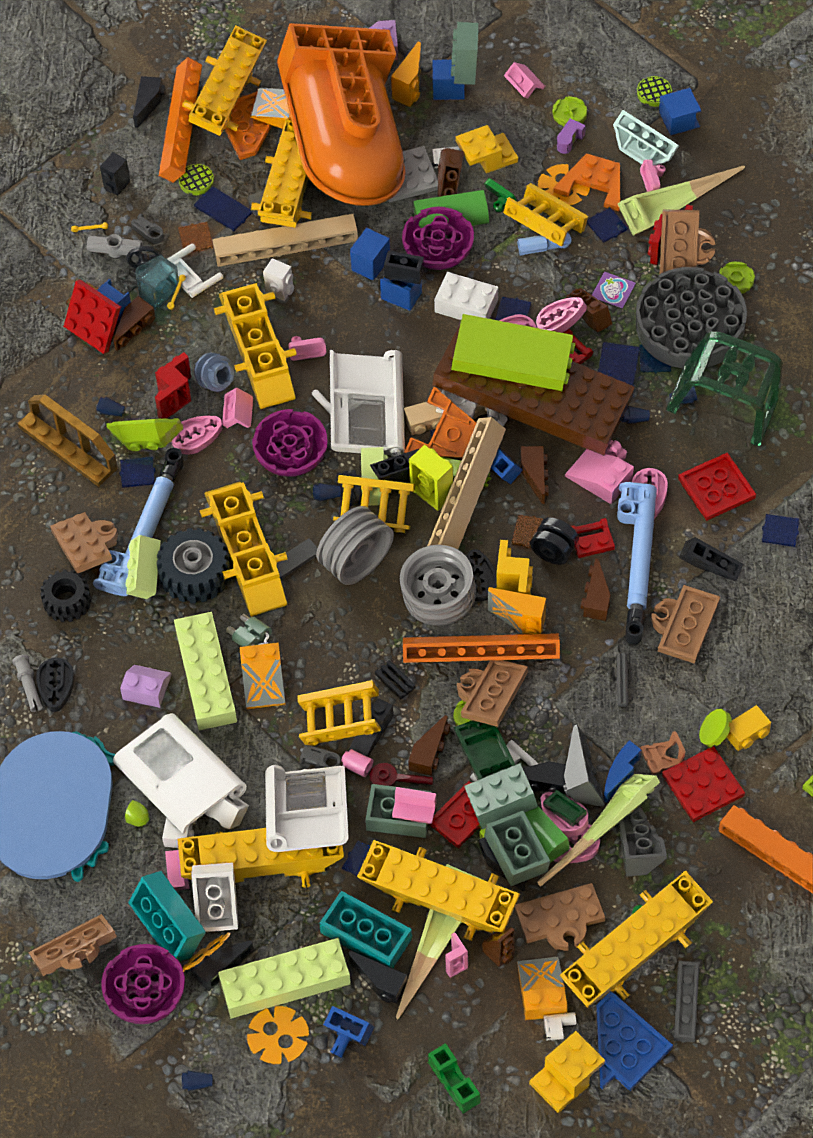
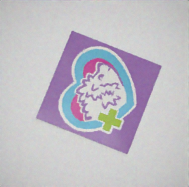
(613, 289)

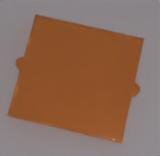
(196, 234)
(525, 530)

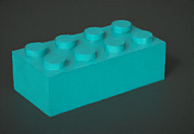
(166, 916)
(365, 930)

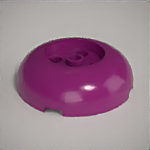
(458, 246)
(294, 432)
(144, 962)

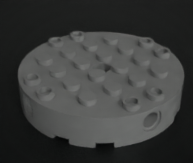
(682, 308)

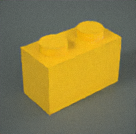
(748, 728)

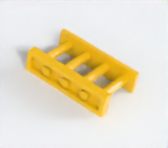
(550, 205)
(385, 488)
(332, 697)

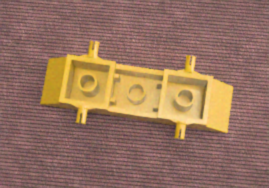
(226, 82)
(285, 184)
(257, 344)
(248, 551)
(252, 857)
(439, 888)
(636, 940)

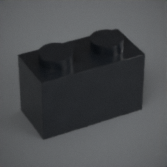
(115, 174)
(404, 267)

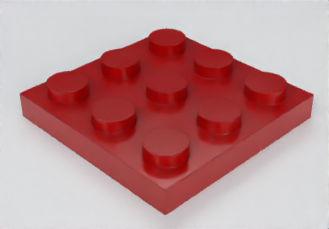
(92, 316)
(716, 486)
(703, 784)

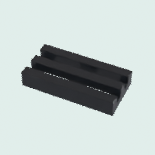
(352, 502)
(385, 668)

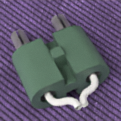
(252, 632)

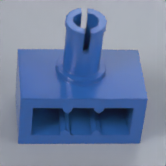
(348, 1029)

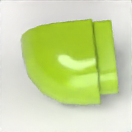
(136, 814)

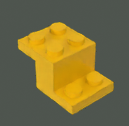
(485, 148)
(512, 572)
(567, 1071)

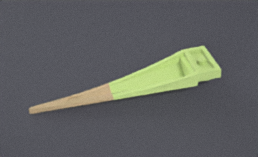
(644, 208)
(625, 800)
(432, 944)

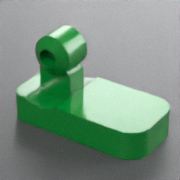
(500, 192)

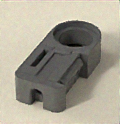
(145, 229)
(318, 756)

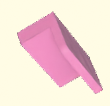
(523, 79)
(237, 408)
(414, 805)
(174, 872)
(456, 959)

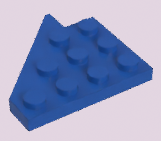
(626, 1043)

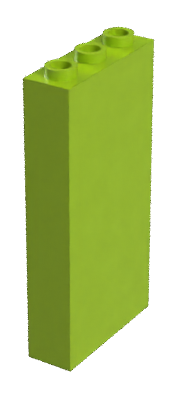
(513, 352)

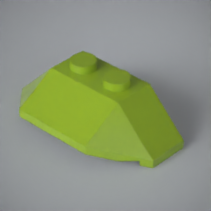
(146, 433)

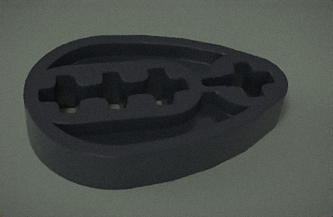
(486, 572)
(65, 682)

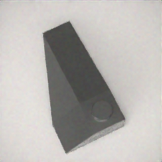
(580, 772)
(640, 844)

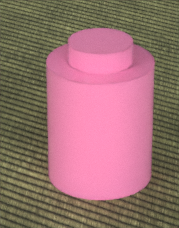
(357, 762)

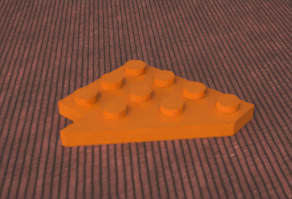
(250, 132)

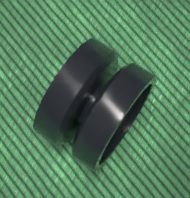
(554, 541)

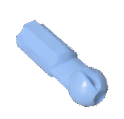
(539, 244)

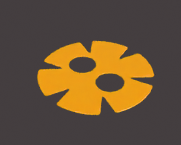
(549, 182)
(205, 951)
(273, 1052)

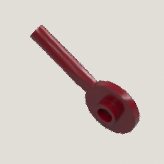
(387, 775)

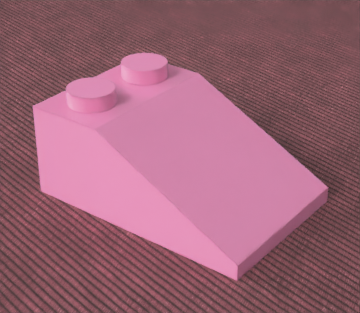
(600, 474)

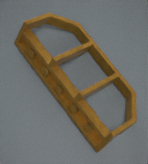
(64, 448)

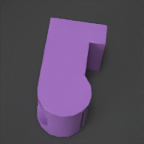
(569, 134)

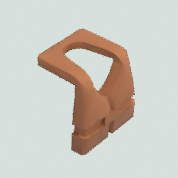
(656, 757)

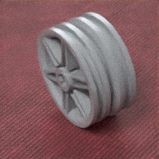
(354, 545)
(438, 585)

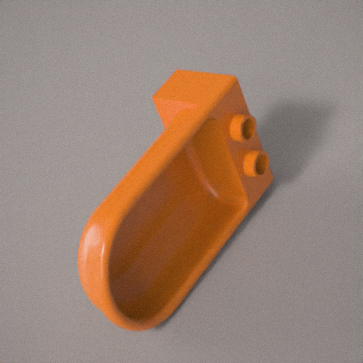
(343, 111)

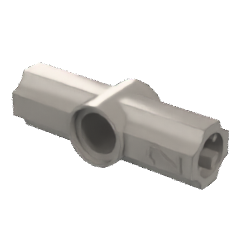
(113, 245)

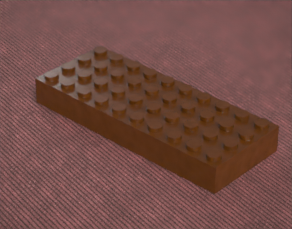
(581, 413)

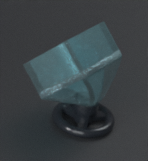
(154, 275)

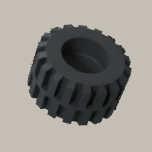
(61, 583)

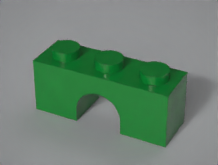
(447, 1070)

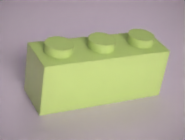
(368, 457)
(142, 567)

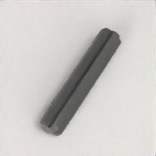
(622, 680)

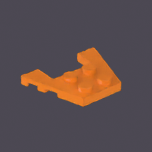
(595, 174)
(452, 431)

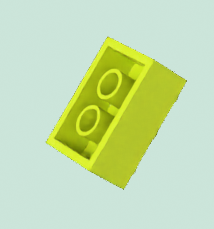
(431, 476)

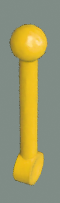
(76, 228)
(170, 305)

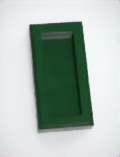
(565, 808)

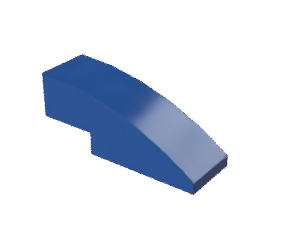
(621, 769)

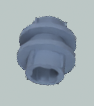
(214, 371)

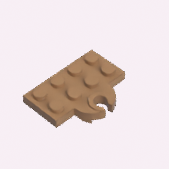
(683, 240)
(85, 541)
(685, 622)
(490, 690)
(560, 916)
(73, 946)

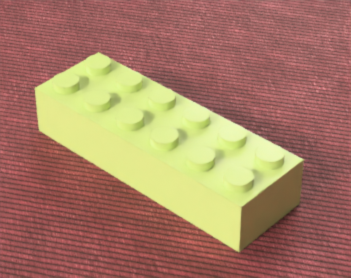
(205, 671)
(284, 978)

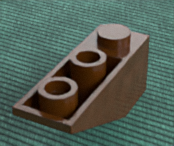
(449, 171)
(597, 313)
(134, 318)
(533, 469)
(598, 596)
(426, 750)
(500, 946)

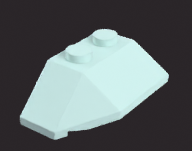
(642, 141)

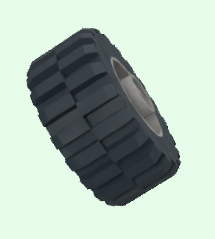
(193, 565)

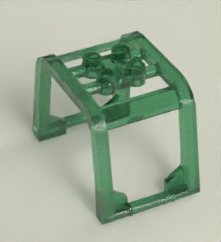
(772, 377)

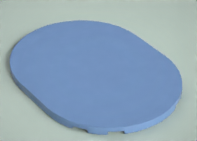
(53, 804)

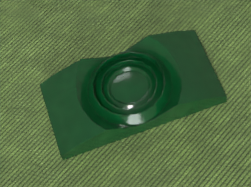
(483, 748)

